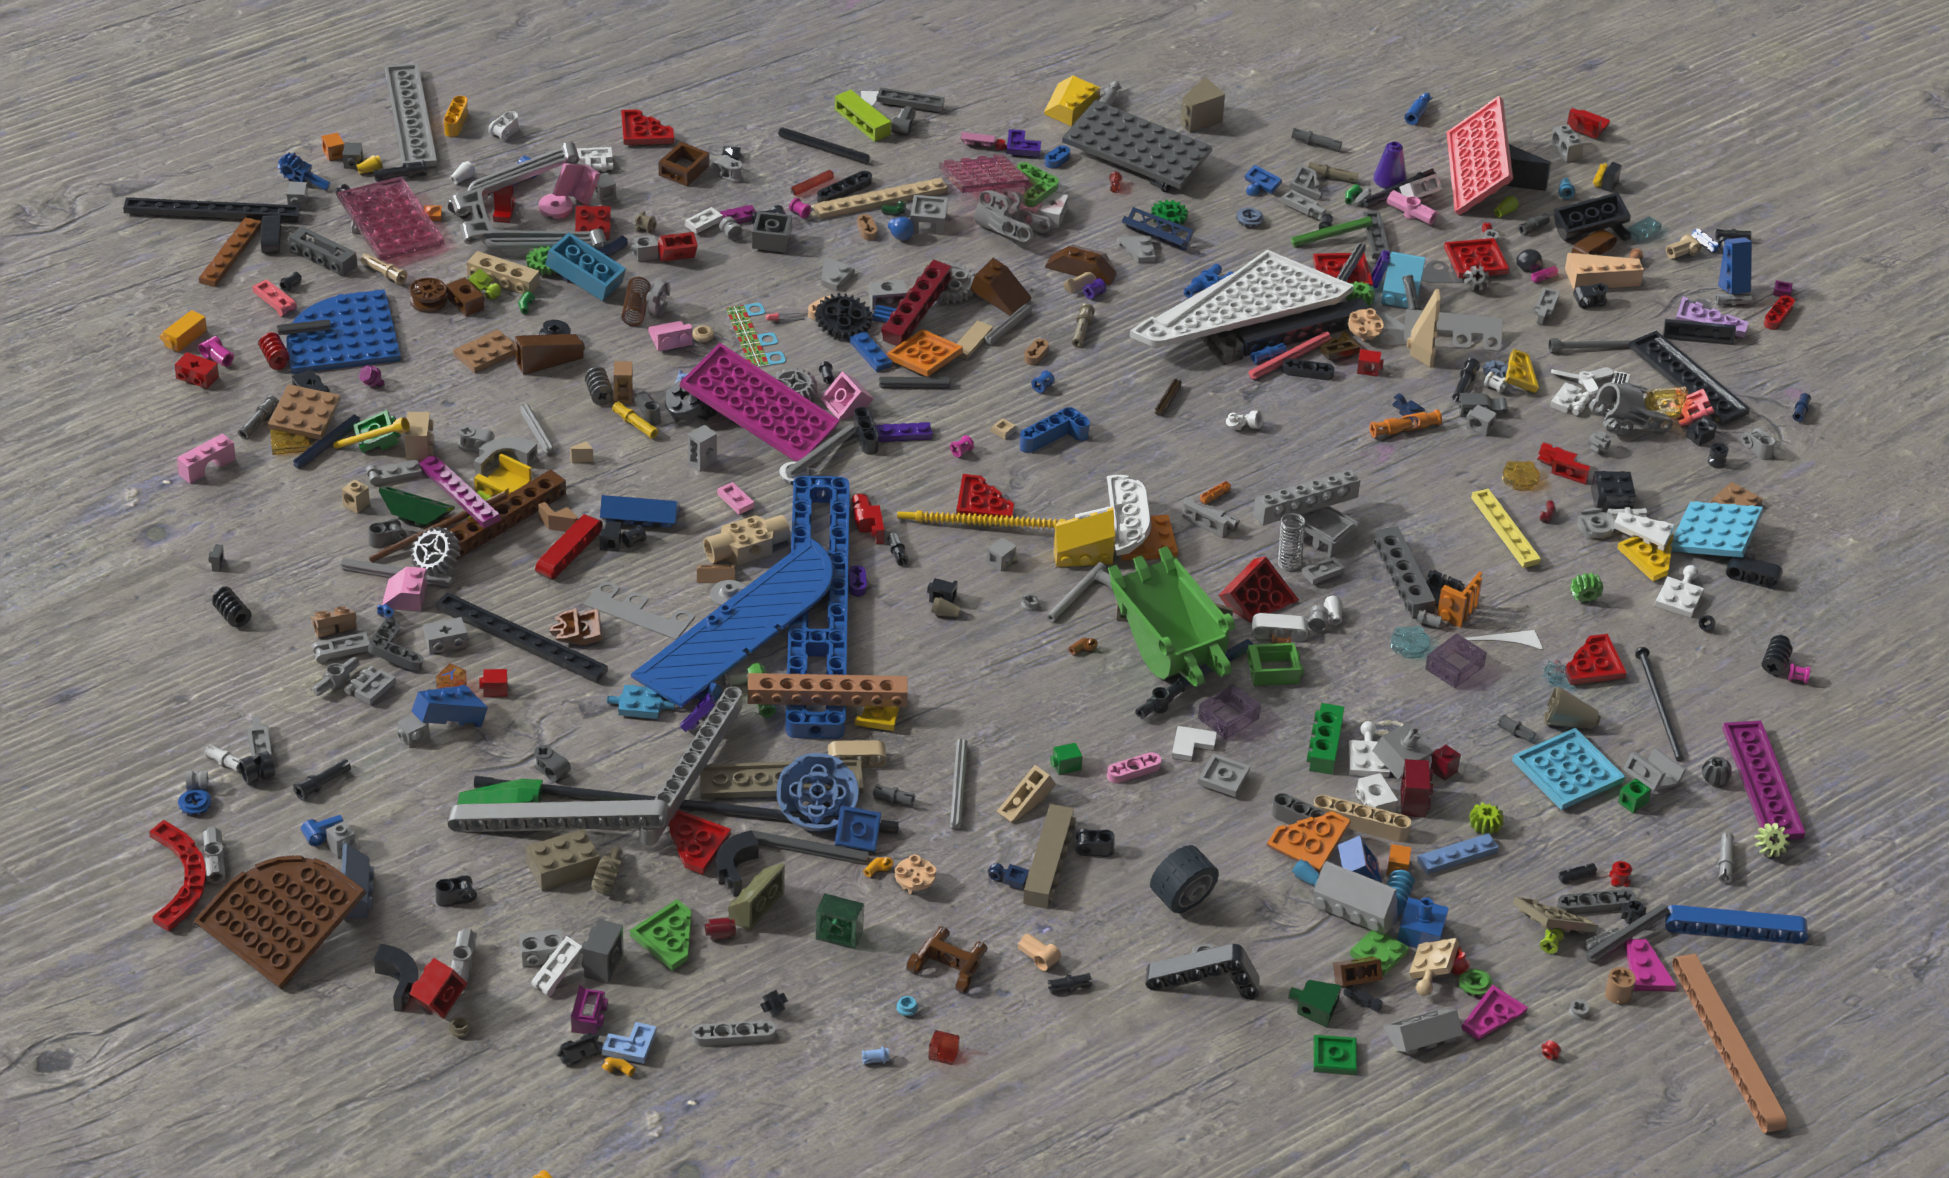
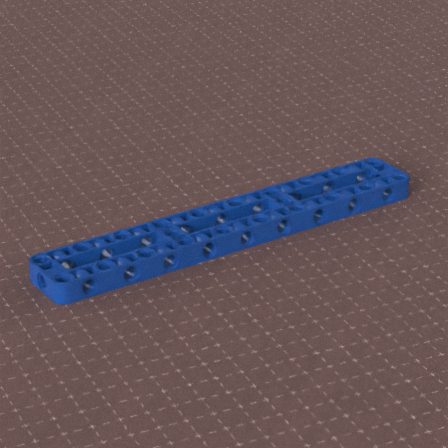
(821, 642)

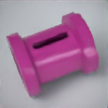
(800, 208)
(962, 446)
(1806, 673)

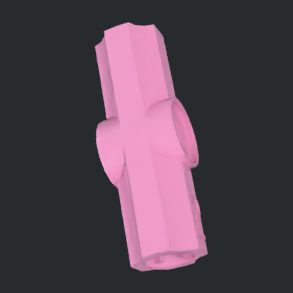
(1412, 207)

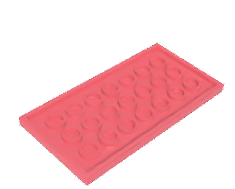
(1479, 155)

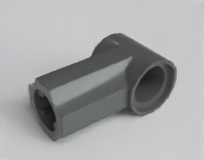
(903, 123)
(648, 407)

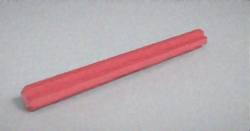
(1291, 354)

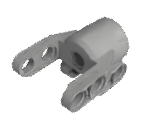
(1006, 215)
(1627, 408)

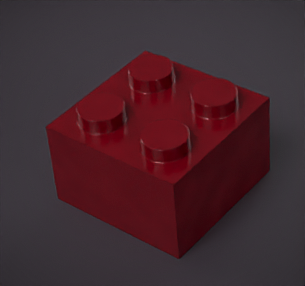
(1416, 788)

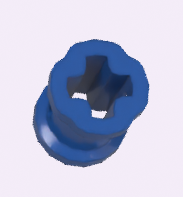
(1043, 382)

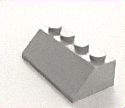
(1356, 898)

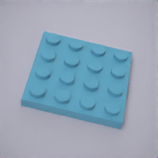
(1716, 529)
(1568, 768)

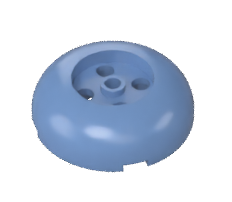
(817, 770)

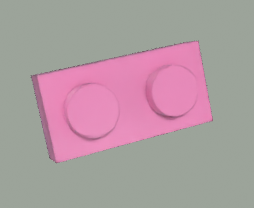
(971, 138)
(735, 498)

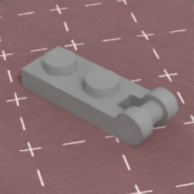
(393, 472)
(1204, 517)
(340, 647)

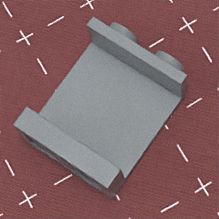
(1657, 771)

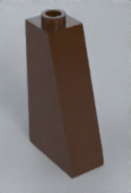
(546, 351)

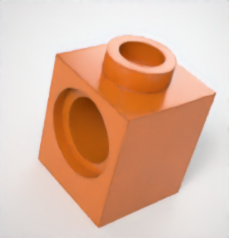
(332, 146)
(1398, 858)

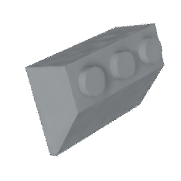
(1424, 1030)

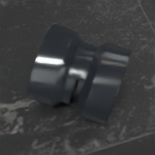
(1718, 455)

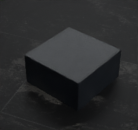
(1611, 177)

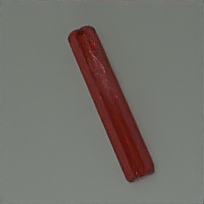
(812, 182)

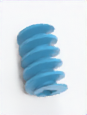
(1403, 882)

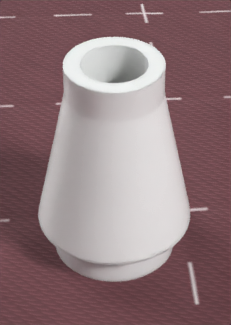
(463, 172)
(1334, 607)

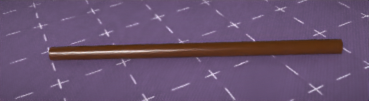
(443, 524)

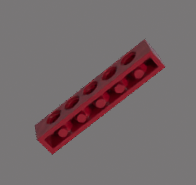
(917, 303)

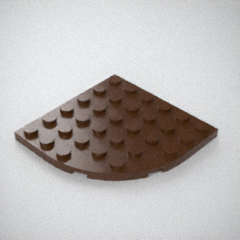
(280, 913)

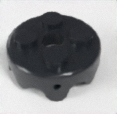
(681, 408)

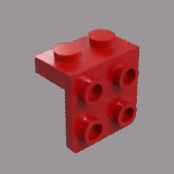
(1587, 122)
(592, 218)

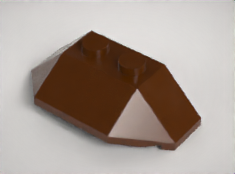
(1079, 260)

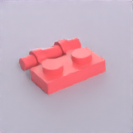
(1695, 402)

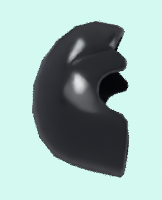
(1530, 260)

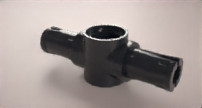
(1159, 700)

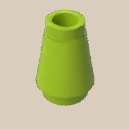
(1507, 206)

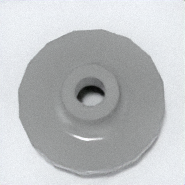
(725, 590)

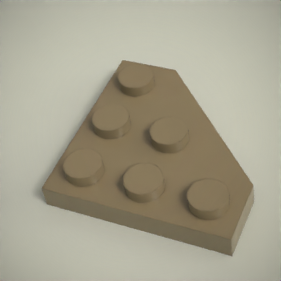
(1554, 917)

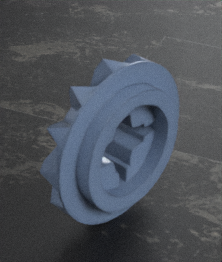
(1256, 217)
(1496, 366)

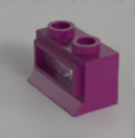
(588, 1011)

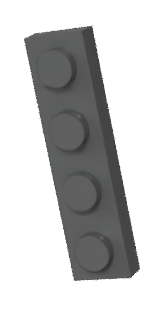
(911, 99)
(1376, 234)

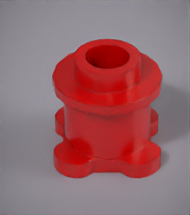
(1620, 874)
(1460, 963)

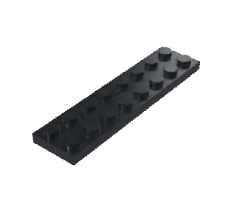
(1686, 373)

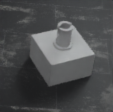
(1401, 745)

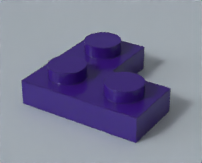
(1019, 146)
(702, 709)

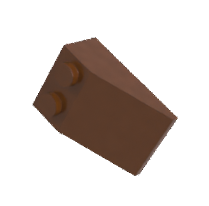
(1000, 287)

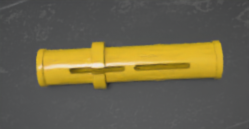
(630, 416)

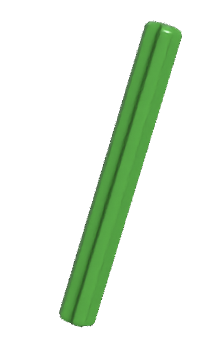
(1331, 231)

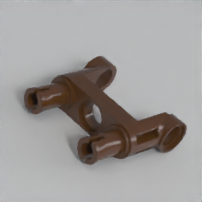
(937, 949)

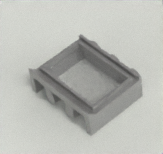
(1329, 527)

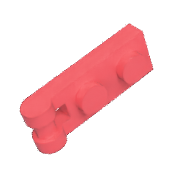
(274, 297)

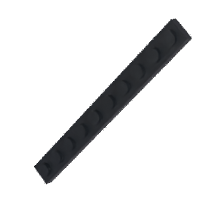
(210, 209)
(522, 637)

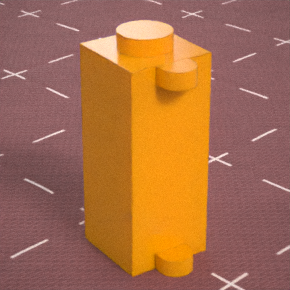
(184, 331)

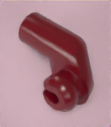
(1551, 509)

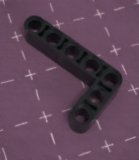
(1205, 965)

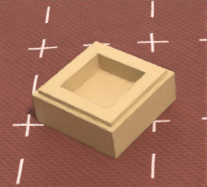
(1003, 428)

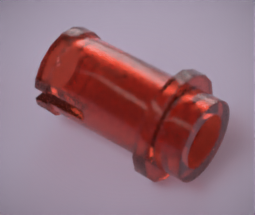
(1115, 179)

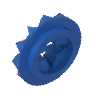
(201, 797)

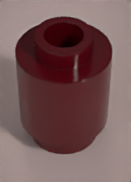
(720, 928)

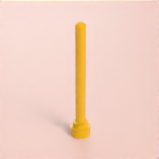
(400, 425)

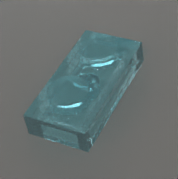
(1644, 228)

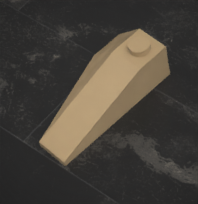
(1425, 331)

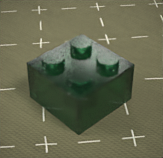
(839, 921)

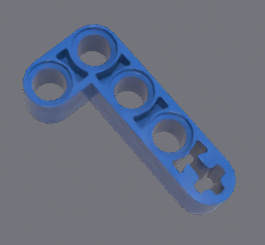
(1053, 427)

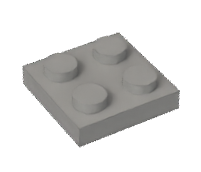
(1224, 775)

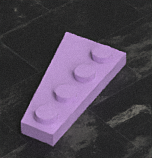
(1696, 312)

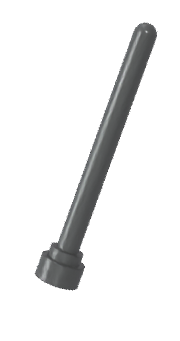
(1556, 345)

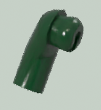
(894, 210)

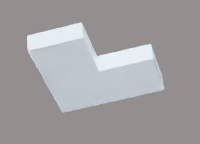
(1190, 738)

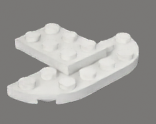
(1130, 512)

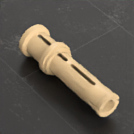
(388, 270)

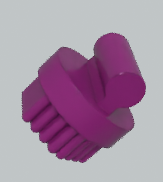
(371, 376)

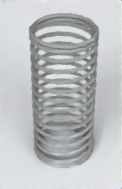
(1292, 529)

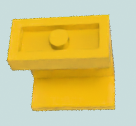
(506, 478)

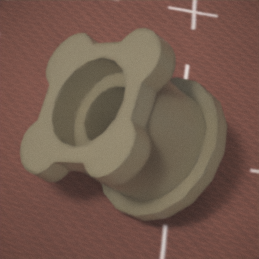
(645, 222)

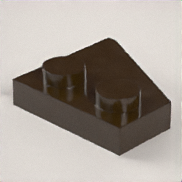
(1340, 347)

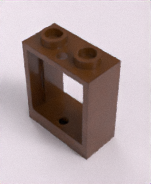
(685, 176)

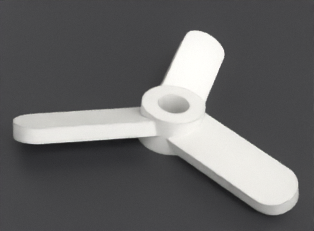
(1588, 378)

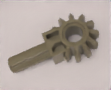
(607, 871)

